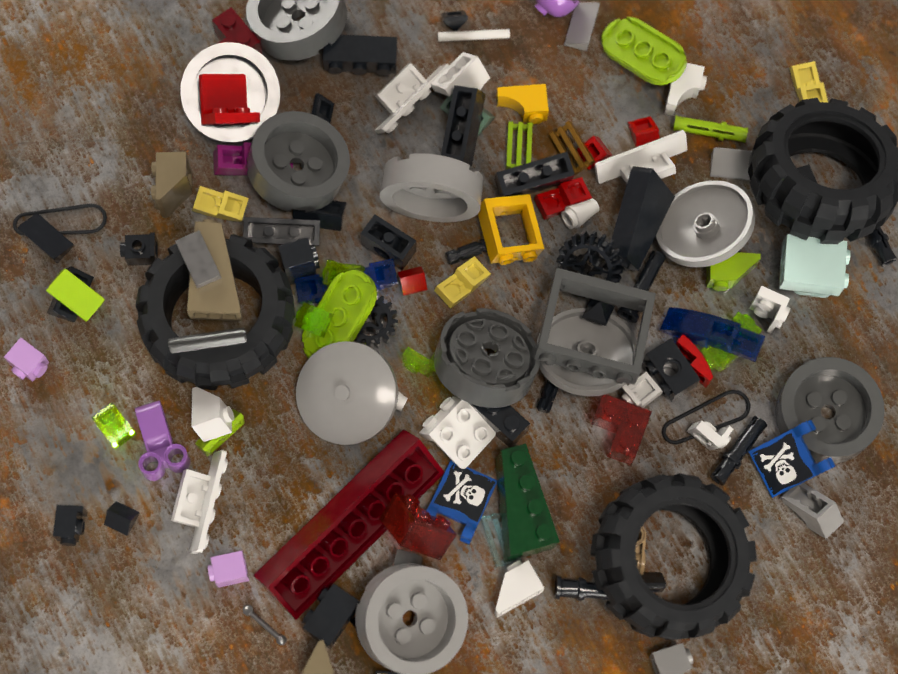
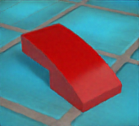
(568, 193)
(696, 359)

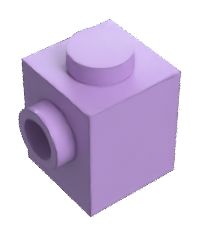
(26, 360)

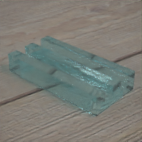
(494, 517)

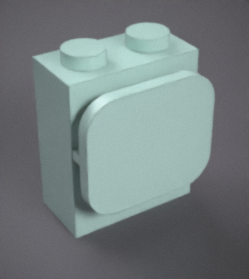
(813, 267)

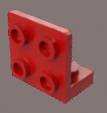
(225, 100)

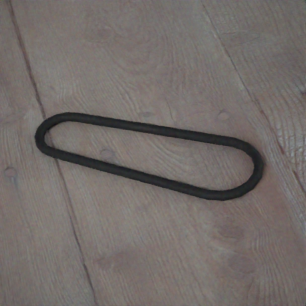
(64, 209)
(701, 406)

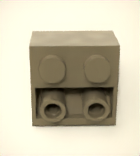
(172, 181)

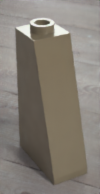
(219, 298)

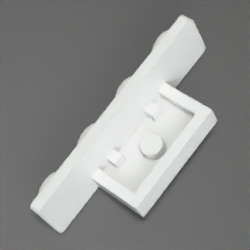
(403, 92)
(650, 155)
(197, 498)

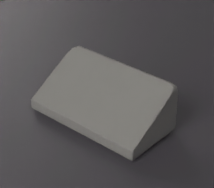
(582, 25)
(730, 163)

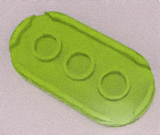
(644, 51)
(351, 301)

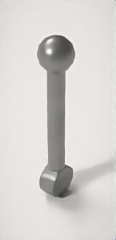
(249, 611)

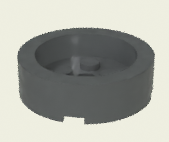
(296, 40)
(303, 140)
(482, 378)
(843, 389)

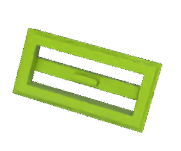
(520, 127)

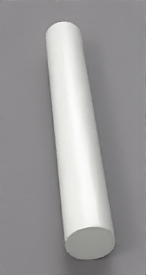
(474, 35)

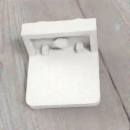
(458, 431)

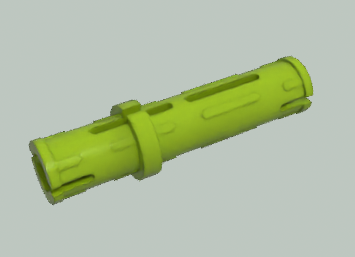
(737, 133)

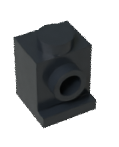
(142, 256)
(69, 524)

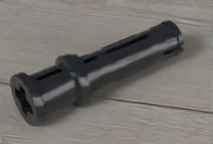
(644, 282)
(577, 589)

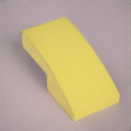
(807, 82)
(220, 205)
(462, 282)

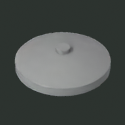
(706, 224)
(610, 341)
(347, 393)

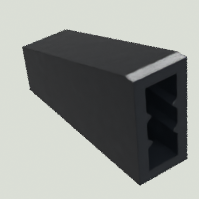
(640, 215)

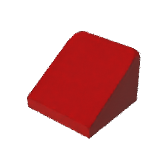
(643, 131)
(597, 149)

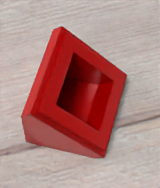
(412, 281)

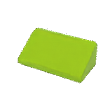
(75, 294)
(212, 445)

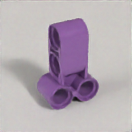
(158, 442)

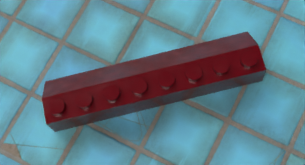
(347, 524)

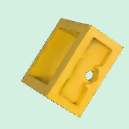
(509, 206)

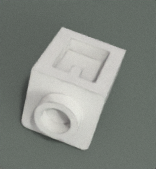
(707, 435)

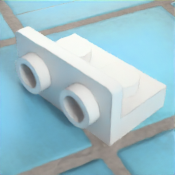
(771, 305)

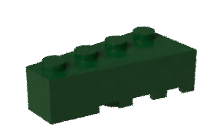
(523, 508)

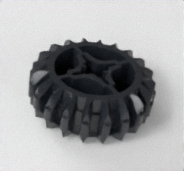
(609, 264)

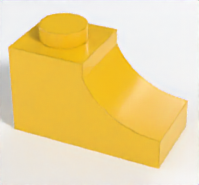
(526, 100)

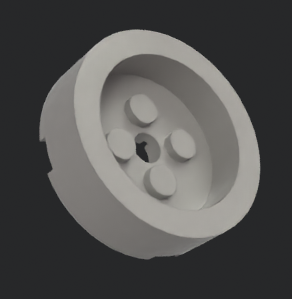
(431, 188)
(437, 625)

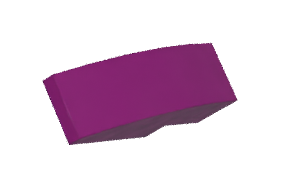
(231, 160)

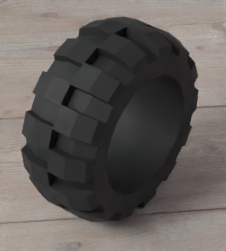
(225, 364)

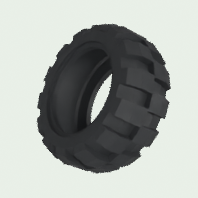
(808, 206)
(727, 545)

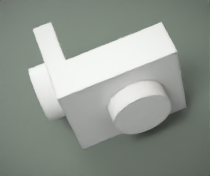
(642, 392)

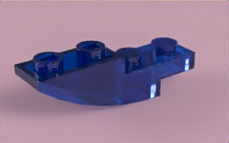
(713, 331)

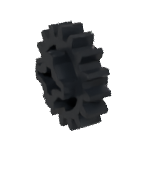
(377, 330)

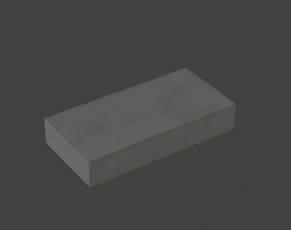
(198, 259)

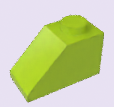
(731, 271)

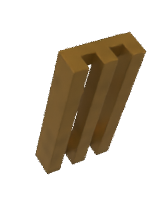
(562, 132)

